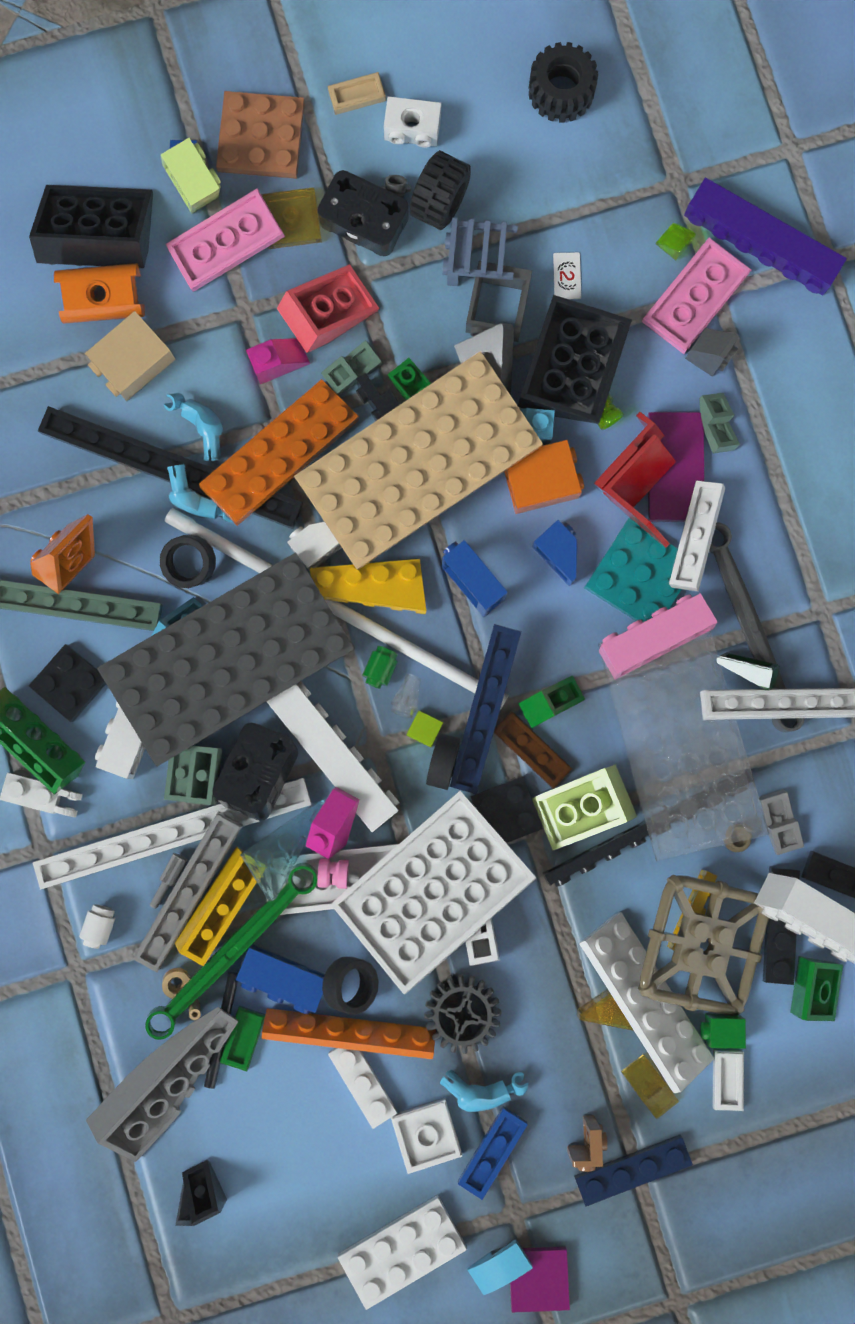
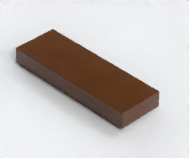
(532, 750)

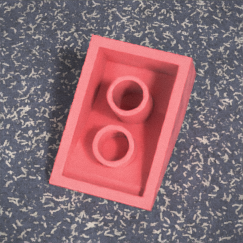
(326, 307)

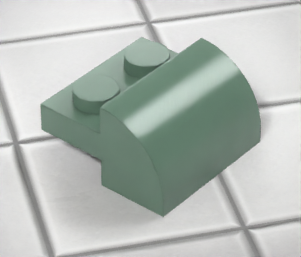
(193, 775)

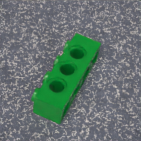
(36, 744)

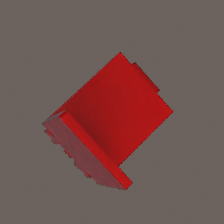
(636, 473)

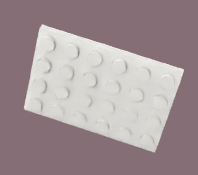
(433, 892)

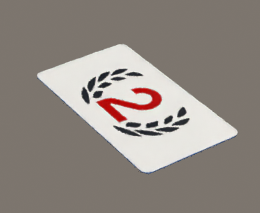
(567, 275)

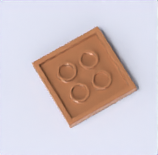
(260, 134)

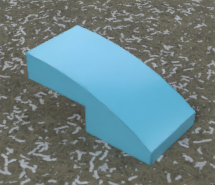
(500, 1268)

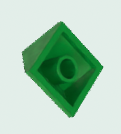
(816, 989)

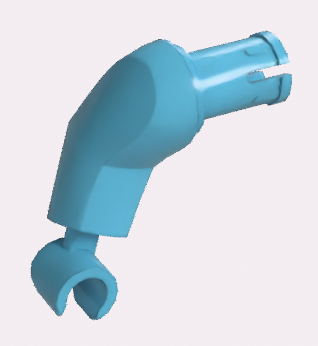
(206, 422)
(189, 500)
(482, 1098)

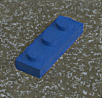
(492, 1153)

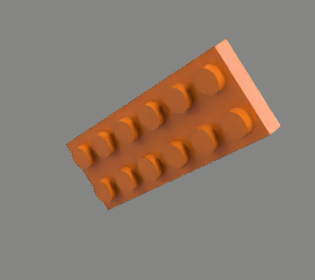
(279, 452)

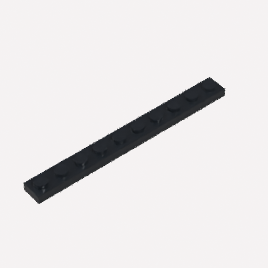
(150, 459)

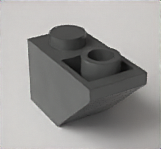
(713, 350)

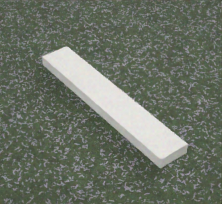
(778, 703)

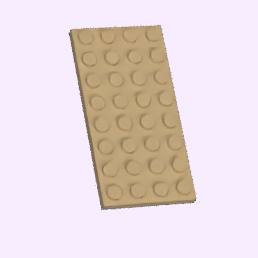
(418, 460)

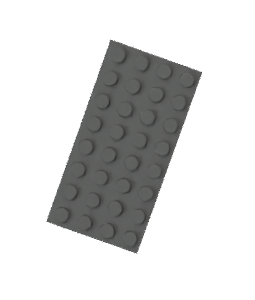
(225, 659)

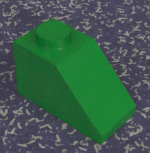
(551, 701)

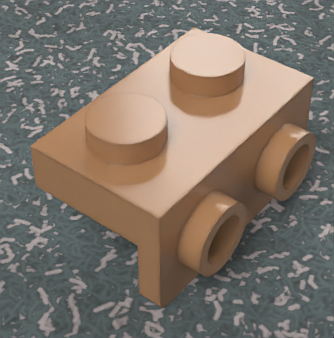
(590, 1154)

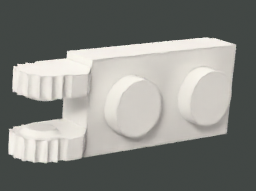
(35, 795)

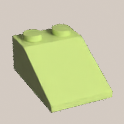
(584, 807)

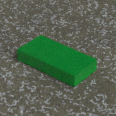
(243, 1039)

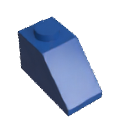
(559, 550)

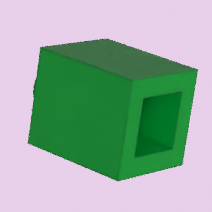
(724, 1031)

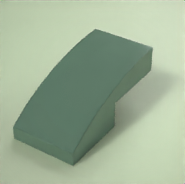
(344, 371)
(715, 419)

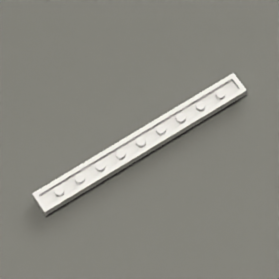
(154, 839)

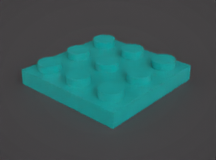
(635, 574)

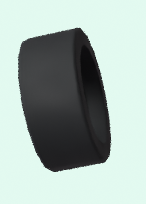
(169, 571)
(443, 761)
(367, 987)

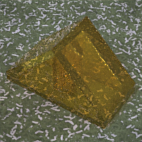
(603, 1011)
(650, 1086)

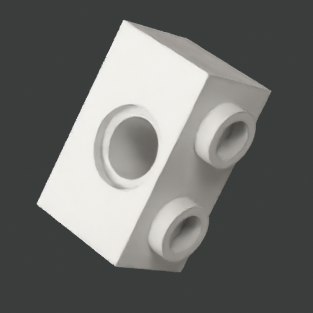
(403, 111)

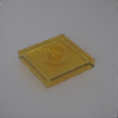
(296, 216)

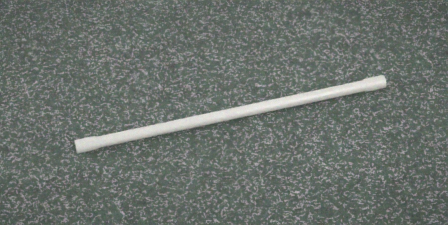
(189, 526)

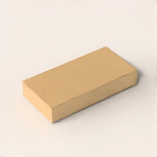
(356, 93)

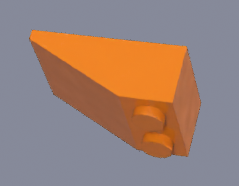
(65, 554)

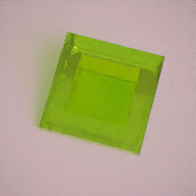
(675, 240)

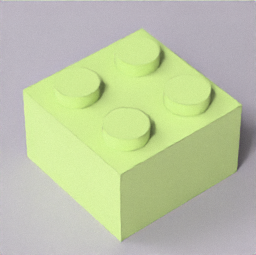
(190, 175)

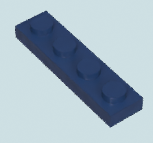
(633, 1170)

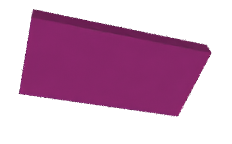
(684, 440)

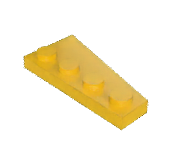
(379, 584)

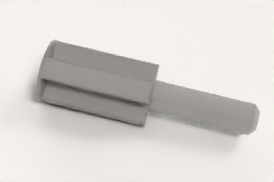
(169, 877)

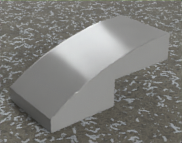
(782, 826)

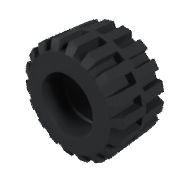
(565, 62)
(440, 190)

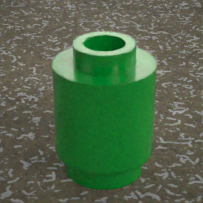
(380, 667)

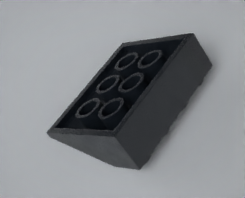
(92, 226)
(575, 361)

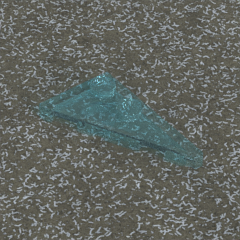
(277, 853)

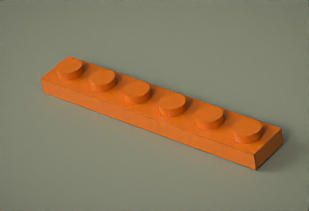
(348, 1033)

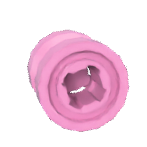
(333, 873)

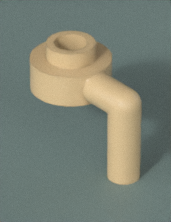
(171, 990)

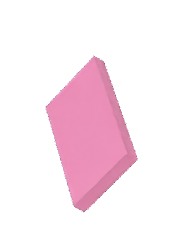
(225, 240)
(696, 295)

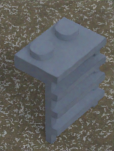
(460, 248)

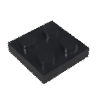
(68, 683)
(508, 809)

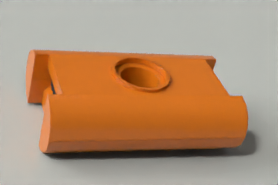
(79, 297)

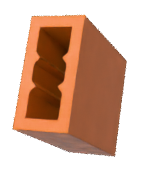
(544, 478)

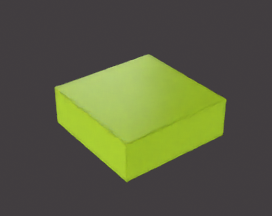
(424, 729)

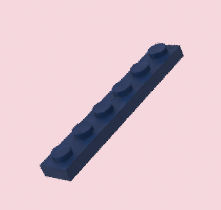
(485, 708)

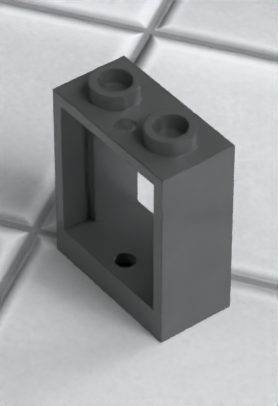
(520, 281)

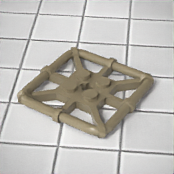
(688, 954)

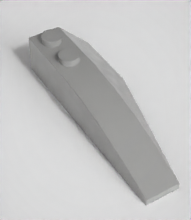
(154, 1090)

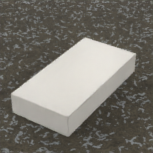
(728, 1080)

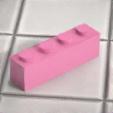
(657, 635)

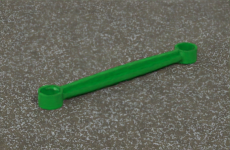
(229, 952)

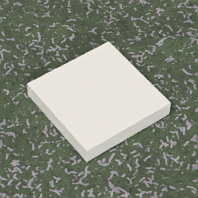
(426, 1135)

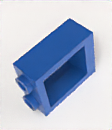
(473, 577)

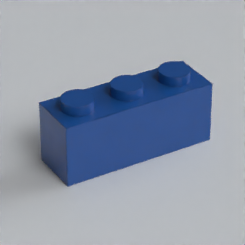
(281, 979)

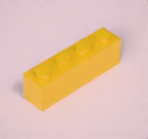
(216, 910)

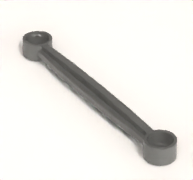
(746, 613)

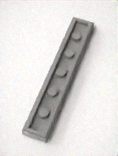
(187, 891)

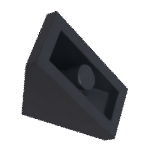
(200, 1195)

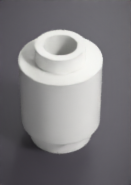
(97, 926)

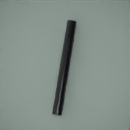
(227, 1004)

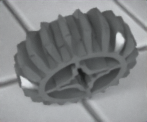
(475, 1017)

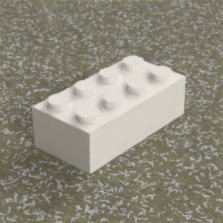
(809, 913)

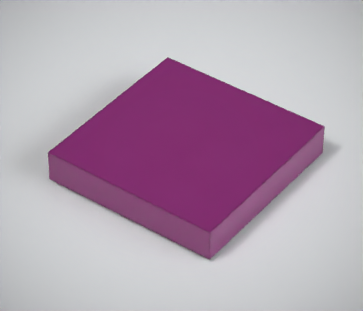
(544, 1285)

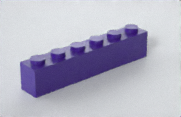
(764, 237)

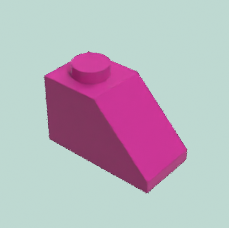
(277, 358)
(333, 823)

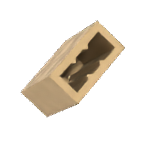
(129, 356)

